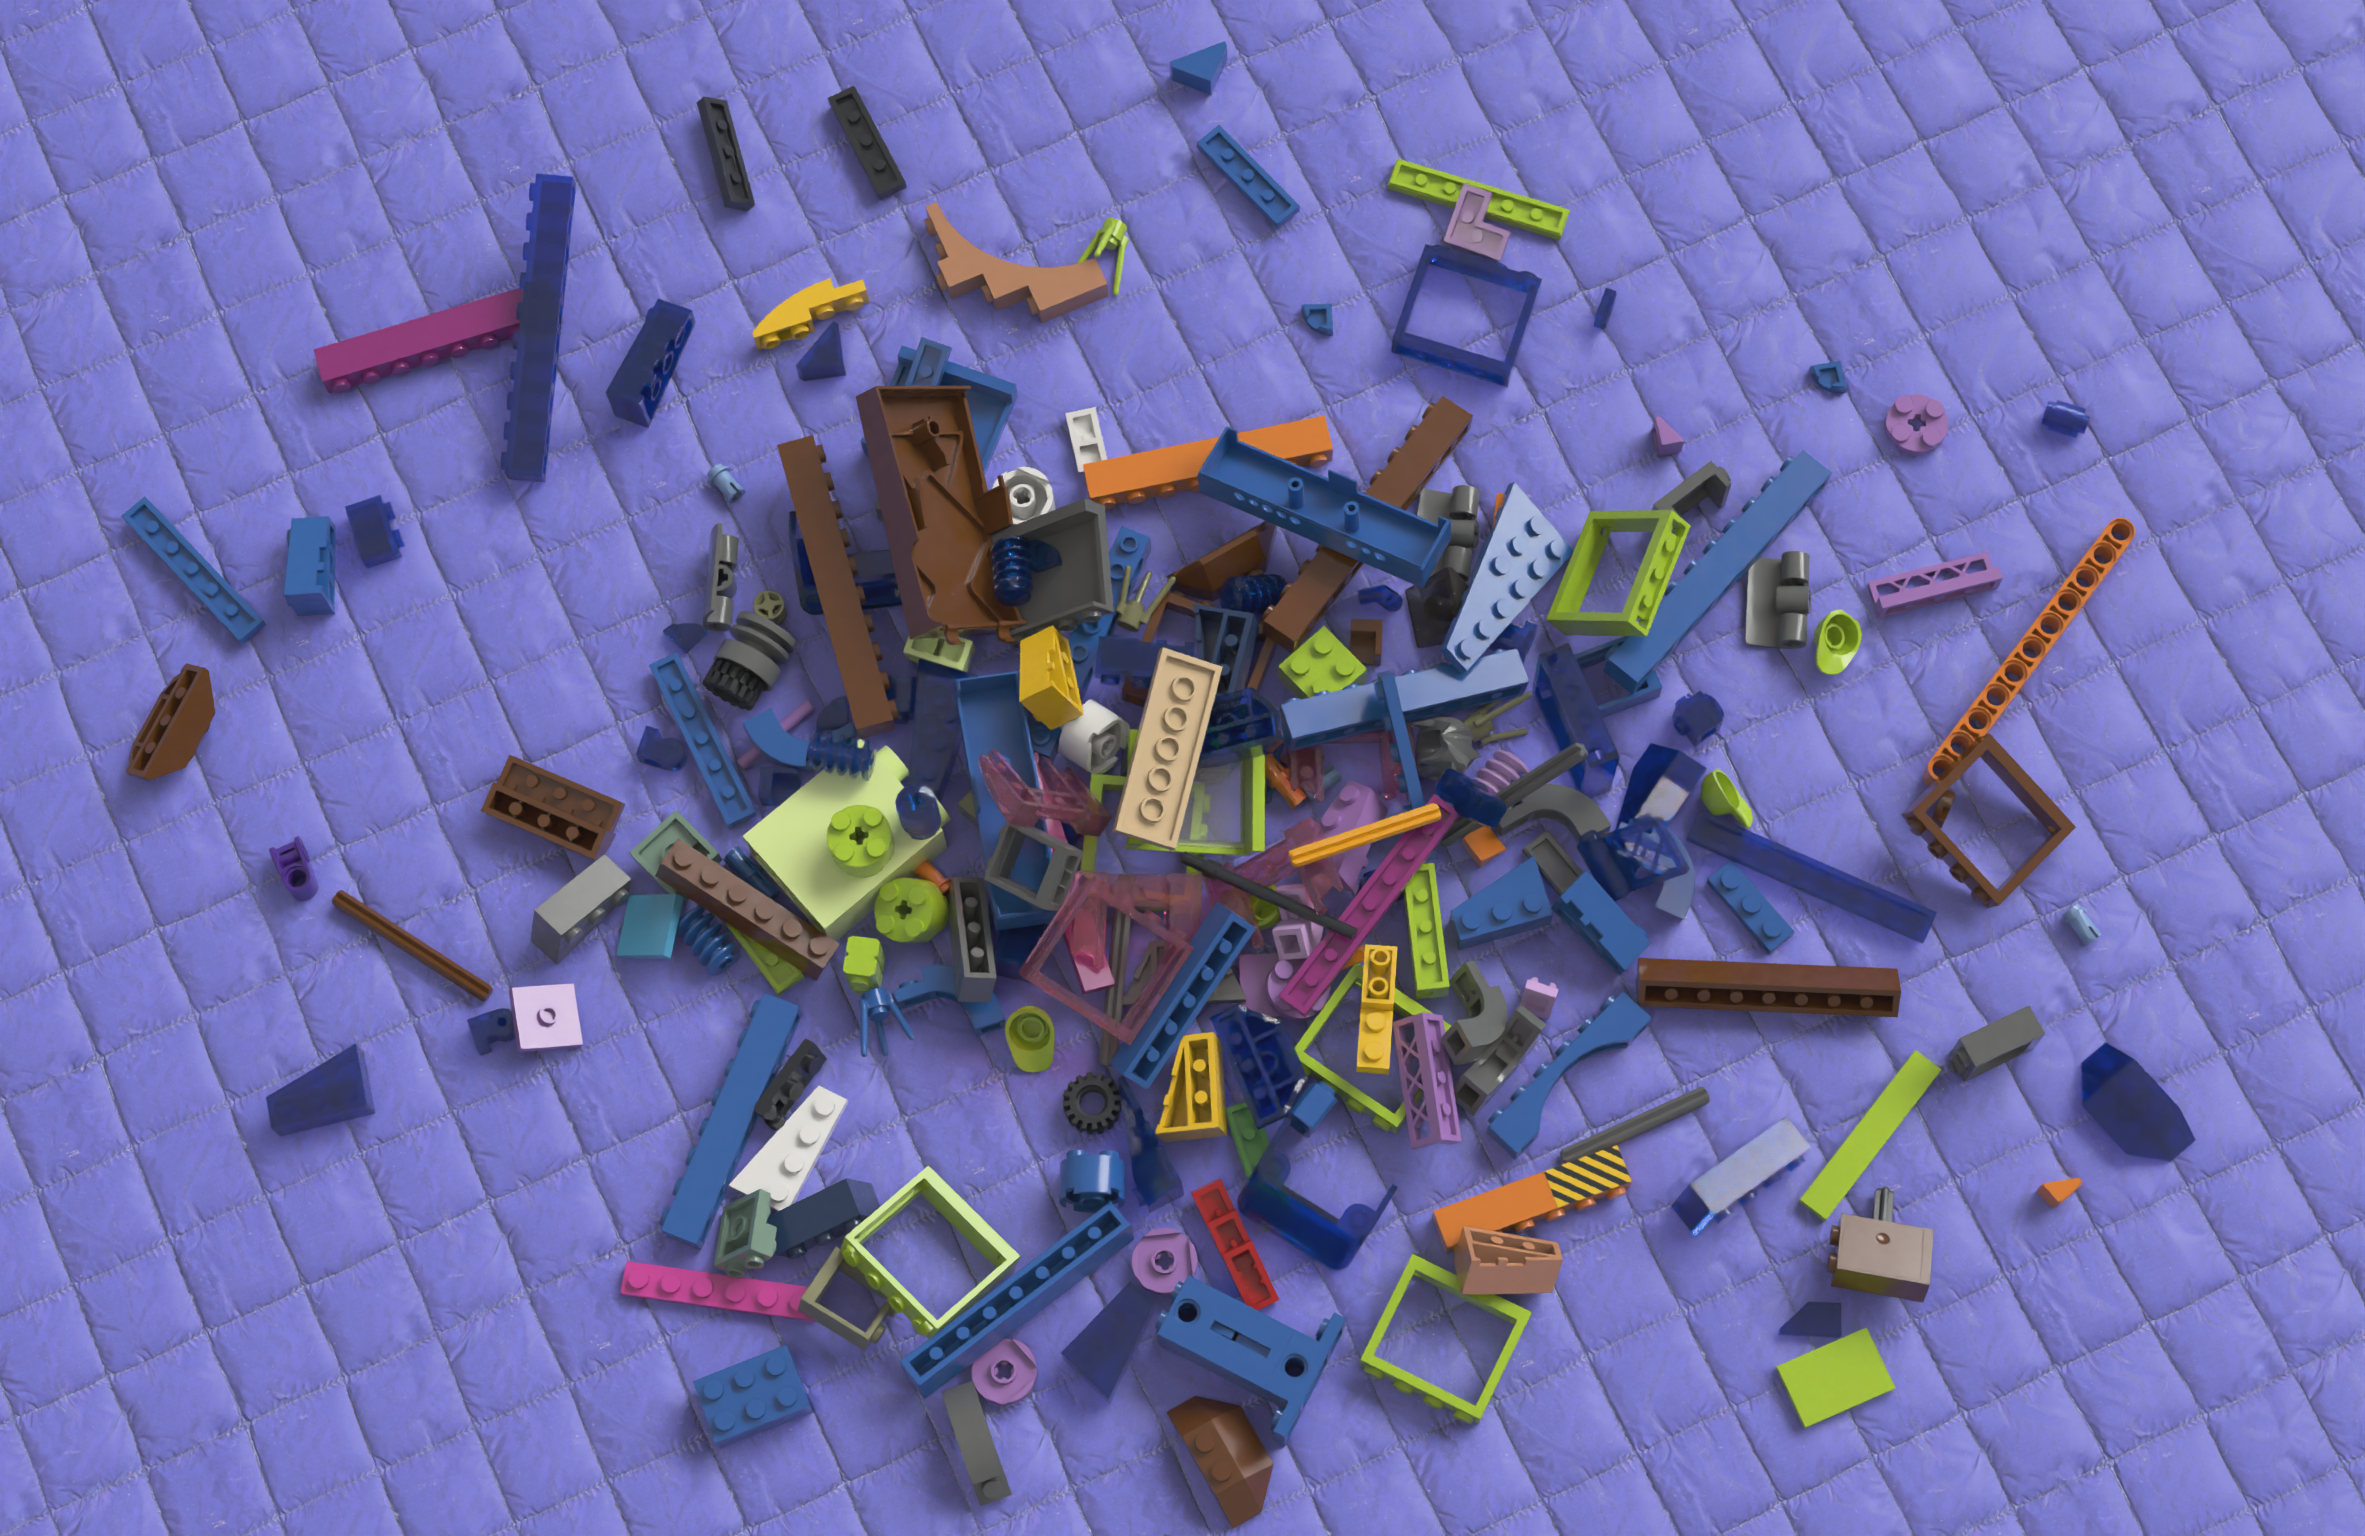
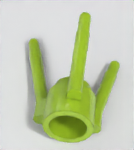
(1109, 237)

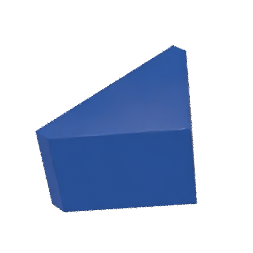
(1201, 68)

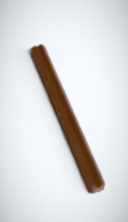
(412, 945)

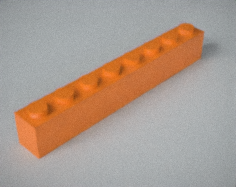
(1176, 467)

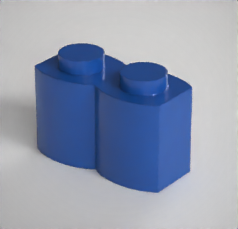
(1312, 1108)

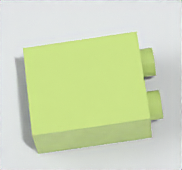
(796, 852)

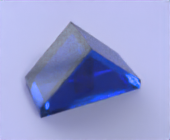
(825, 357)

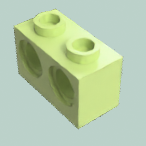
(940, 652)

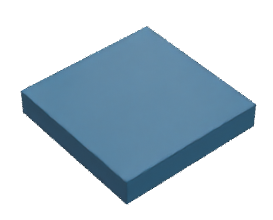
(650, 926)

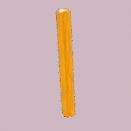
(1365, 835)

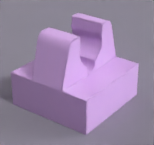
(1539, 997)

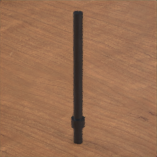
(1213, 870)

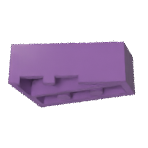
(1350, 810)

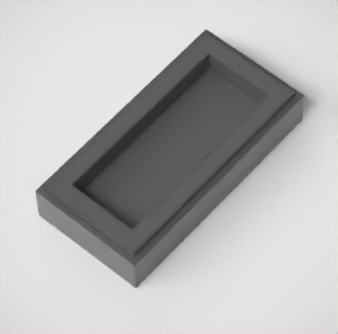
(1553, 862)

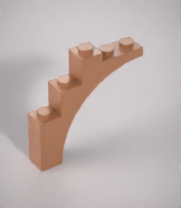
(1046, 290)

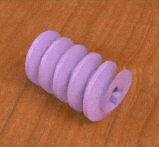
(1501, 771)

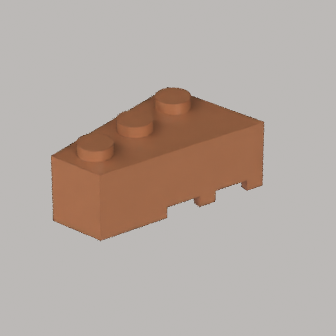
(1505, 1263)

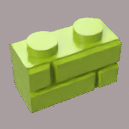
(864, 964)

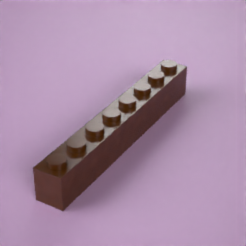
(1768, 987)

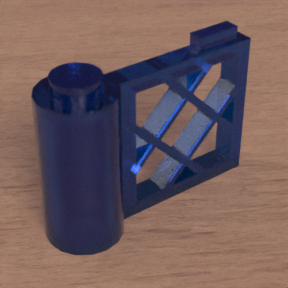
(1610, 864)

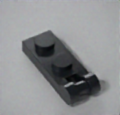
(789, 1084)

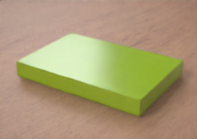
(1835, 1378)

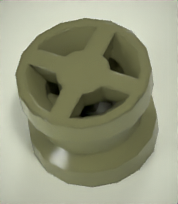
(767, 602)

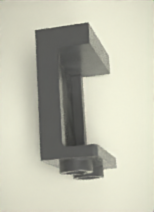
(1706, 482)

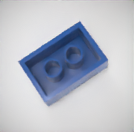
(752, 1396)

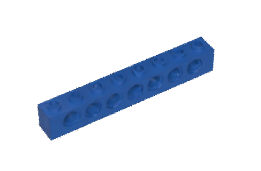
(1128, 549)

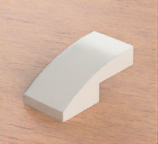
(1085, 437)

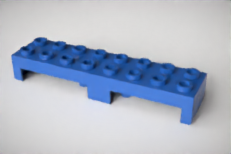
(1323, 509)
(991, 720)

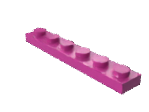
(713, 1291)

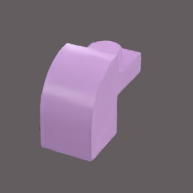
(1295, 935)

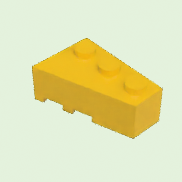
(1049, 678)
(1196, 1092)

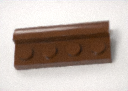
(554, 808)

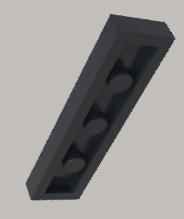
(867, 142)
(725, 153)

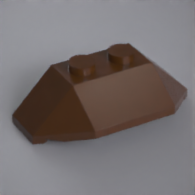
(1240, 557)
(174, 725)
(1225, 1454)

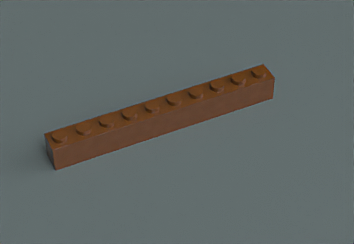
(1398, 485)
(836, 587)

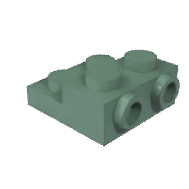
(657, 844)
(744, 1235)

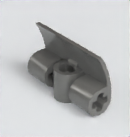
(1462, 510)
(721, 560)
(1778, 601)

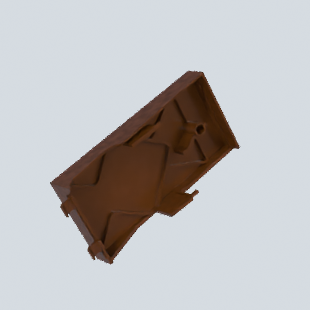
(937, 510)

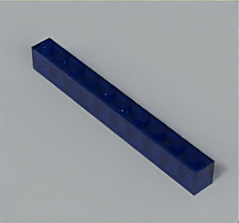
(540, 328)

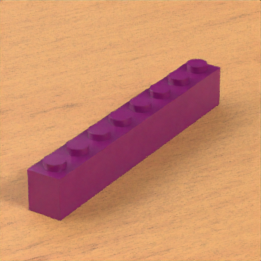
(419, 342)

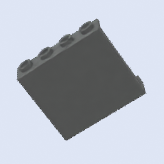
(1080, 586)

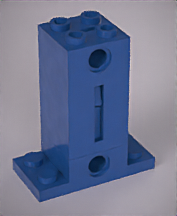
(1249, 1348)

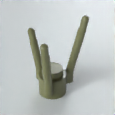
(1132, 614)
(1481, 723)

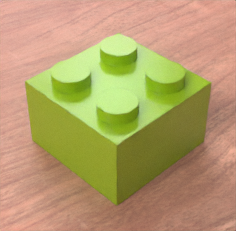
(1321, 666)

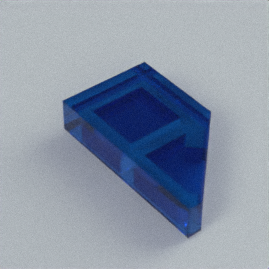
(1815, 1320)

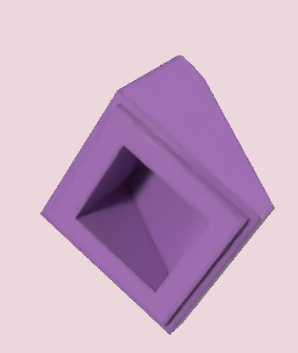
(1665, 438)

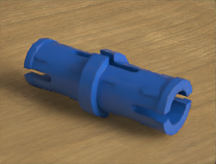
(750, 873)

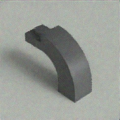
(1560, 804)
(1485, 1016)
(1499, 1061)
(976, 1443)

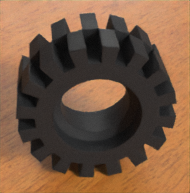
(733, 685)
(1097, 1122)

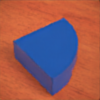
(1318, 318)
(1829, 376)

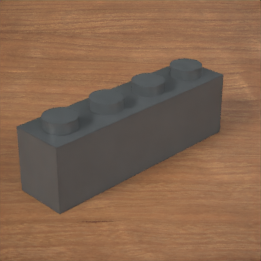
(971, 940)

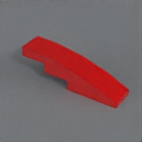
(1234, 1245)

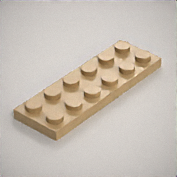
(1167, 749)

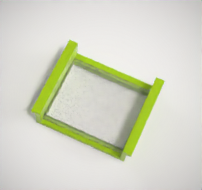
(1222, 811)

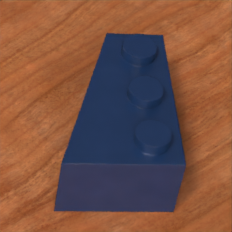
(1226, 640)
(822, 1217)

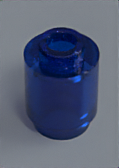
(2065, 418)

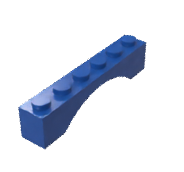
(1613, 1029)

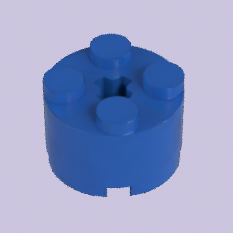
(1092, 1180)

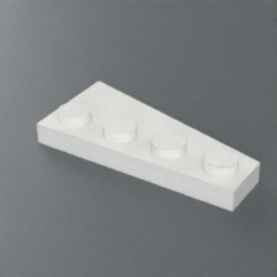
(793, 1150)

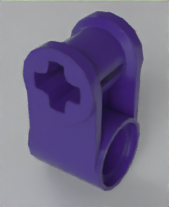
(292, 864)

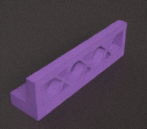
(1935, 591)
(1432, 1077)

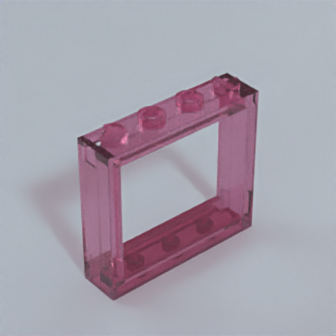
(1153, 990)

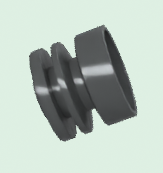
(757, 647)

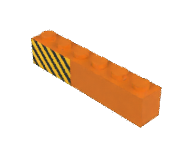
(1536, 1197)

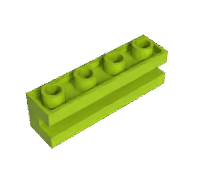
(1426, 935)

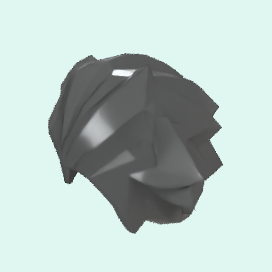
(1443, 745)

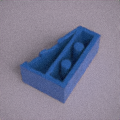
(311, 566)
(1503, 908)
(1601, 923)

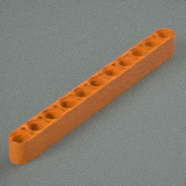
(2037, 641)

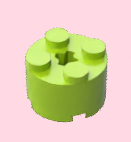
(847, 828)
(894, 909)

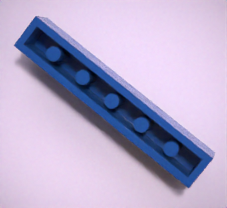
(1214, 951)

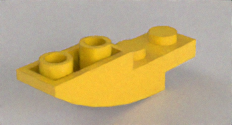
(796, 314)
(1376, 1009)

